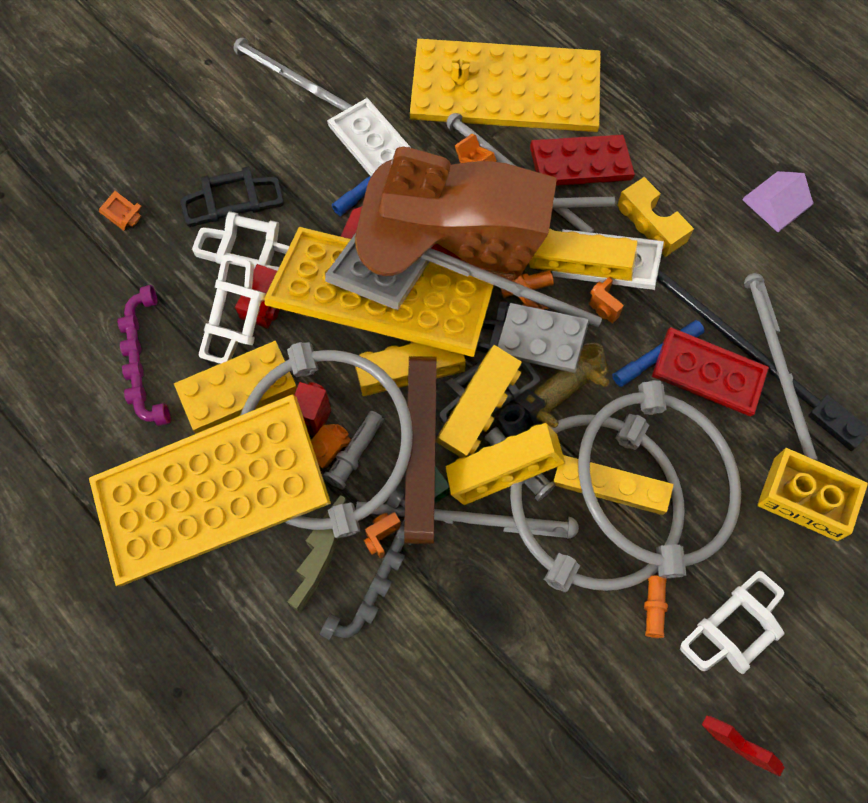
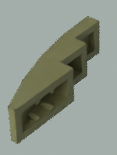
(315, 565)

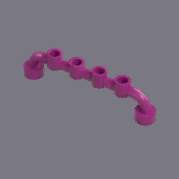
(134, 371)

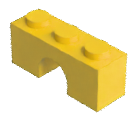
(637, 204)

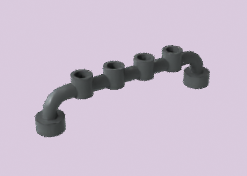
(379, 585)

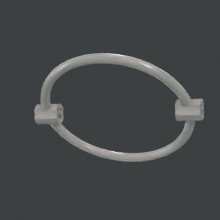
(304, 363)
(668, 558)
(563, 568)

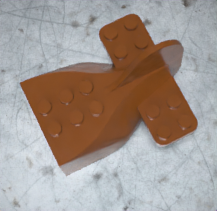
(474, 209)

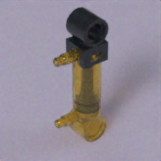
(535, 406)

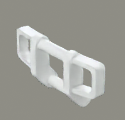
(229, 235)
(213, 327)
(708, 627)

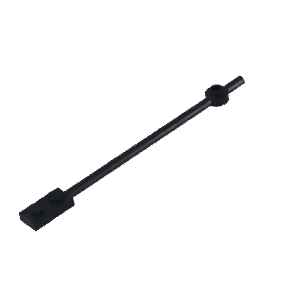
(825, 412)

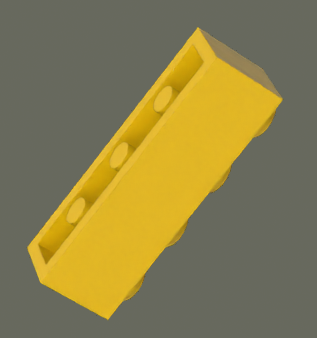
(586, 255)
(395, 363)
(478, 402)
(504, 464)
(617, 486)

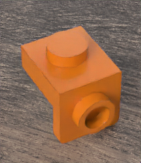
(470, 151)
(121, 211)
(604, 303)
(329, 442)
(382, 527)

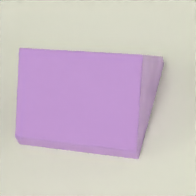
(780, 198)

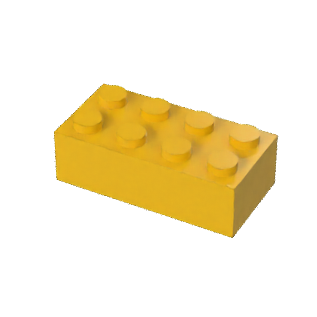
(224, 389)

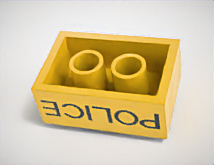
(812, 494)

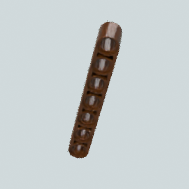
(421, 465)

